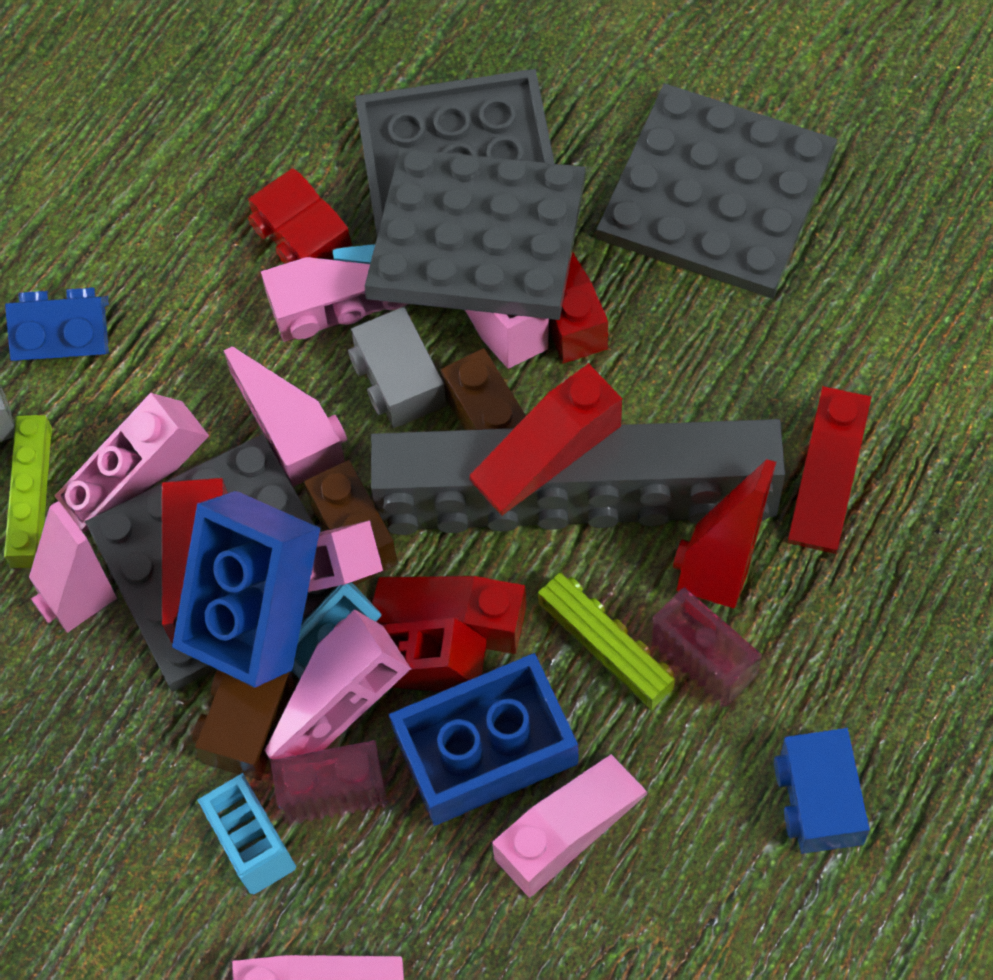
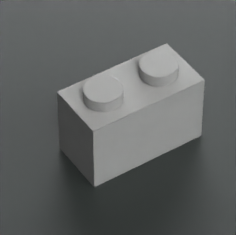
(398, 368)

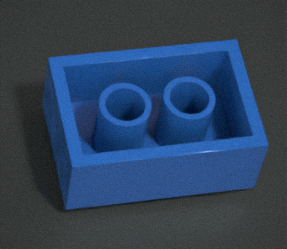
(245, 587)
(484, 739)

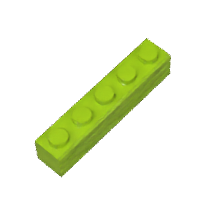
(27, 489)
(607, 640)

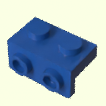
(57, 327)

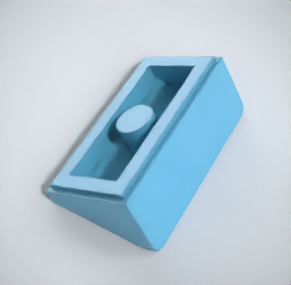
(325, 616)

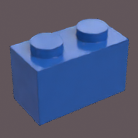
(822, 791)

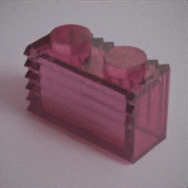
(705, 647)
(329, 782)

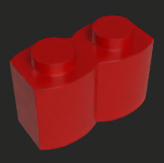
(297, 219)

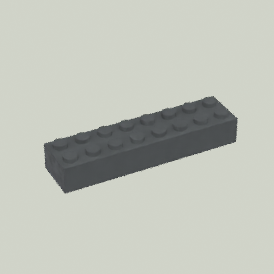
(630, 476)

